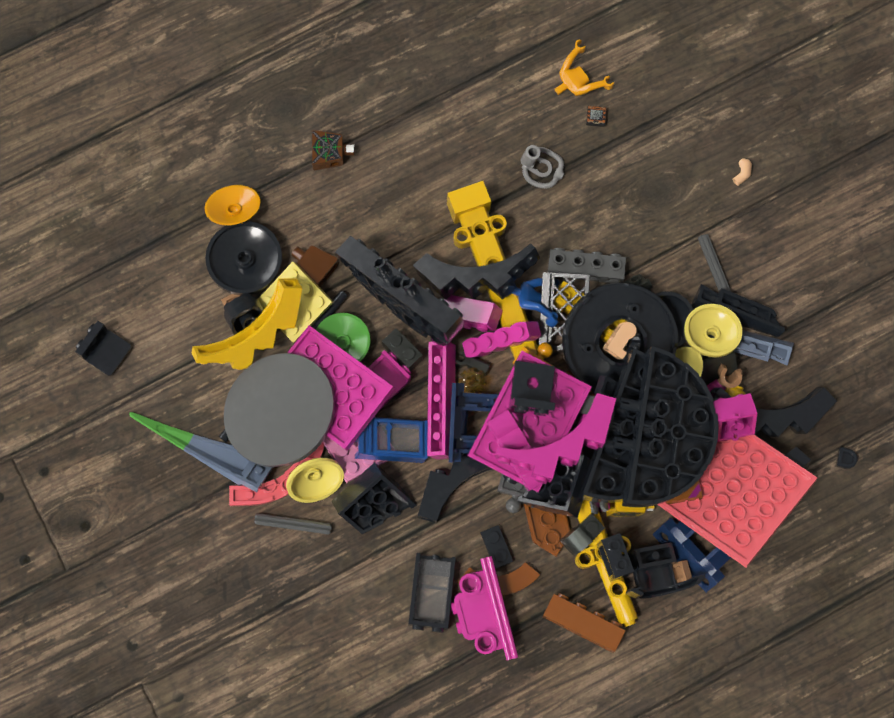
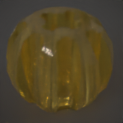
(467, 377)

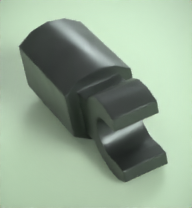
(473, 363)

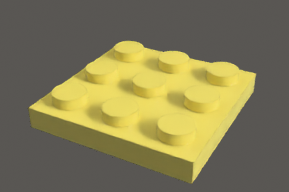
(312, 302)

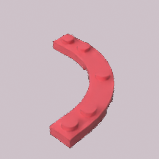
(269, 491)

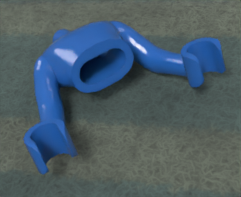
(531, 299)

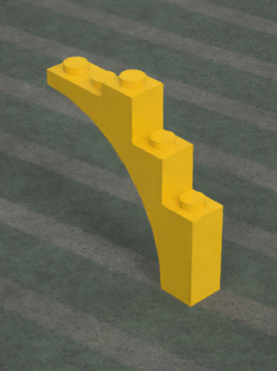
(260, 334)

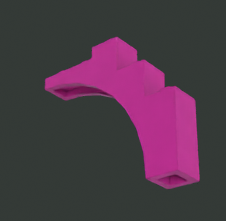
(568, 449)

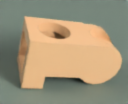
(619, 339)

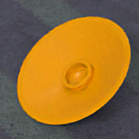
(232, 205)

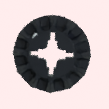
(634, 342)

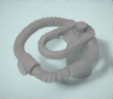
(528, 161)

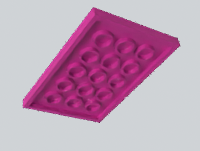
(356, 388)
(568, 397)

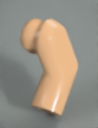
(746, 167)

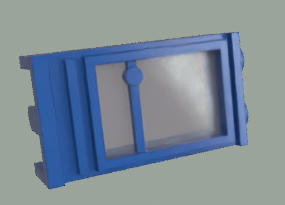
(393, 440)

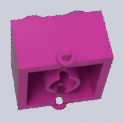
(735, 417)

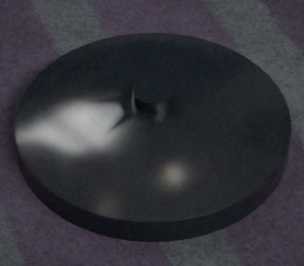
(243, 258)

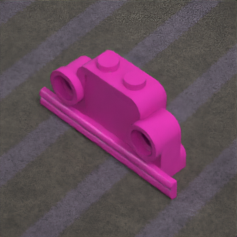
(483, 611)

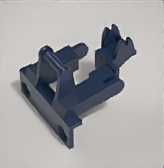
(460, 404)
(686, 550)

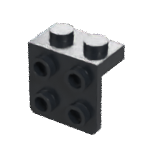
(102, 348)

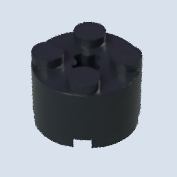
(242, 312)

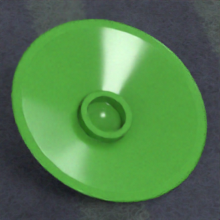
(347, 333)

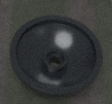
(680, 310)

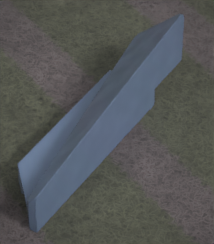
(764, 347)

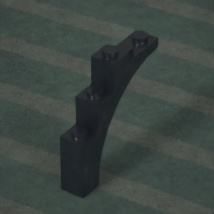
(475, 280)
(800, 415)
(441, 486)

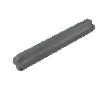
(713, 262)
(291, 523)

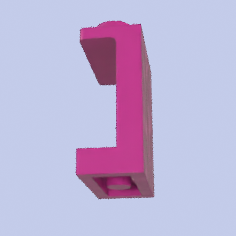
(391, 372)

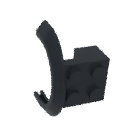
(655, 573)

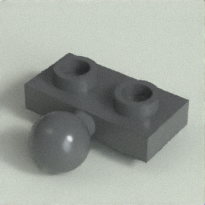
(515, 491)

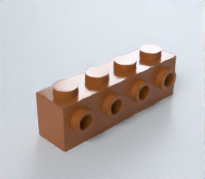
(583, 623)

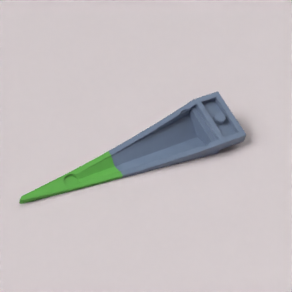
(215, 454)

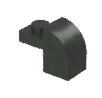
(582, 535)

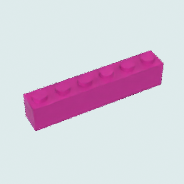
(440, 379)

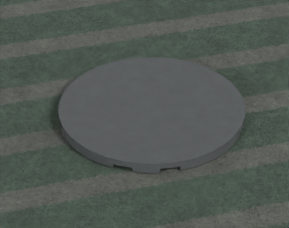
(279, 410)

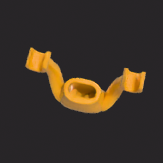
(576, 78)

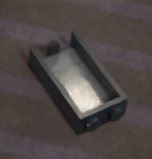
(431, 593)

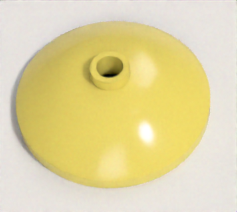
(715, 321)
(315, 480)

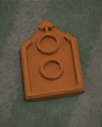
(547, 529)

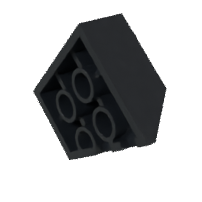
(562, 492)
(371, 499)

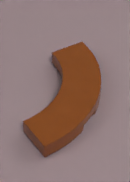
(515, 580)

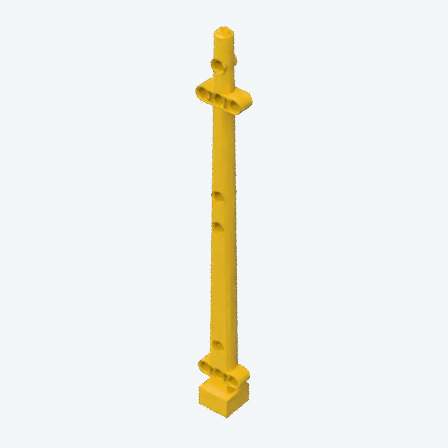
(471, 209)

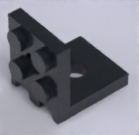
(526, 399)

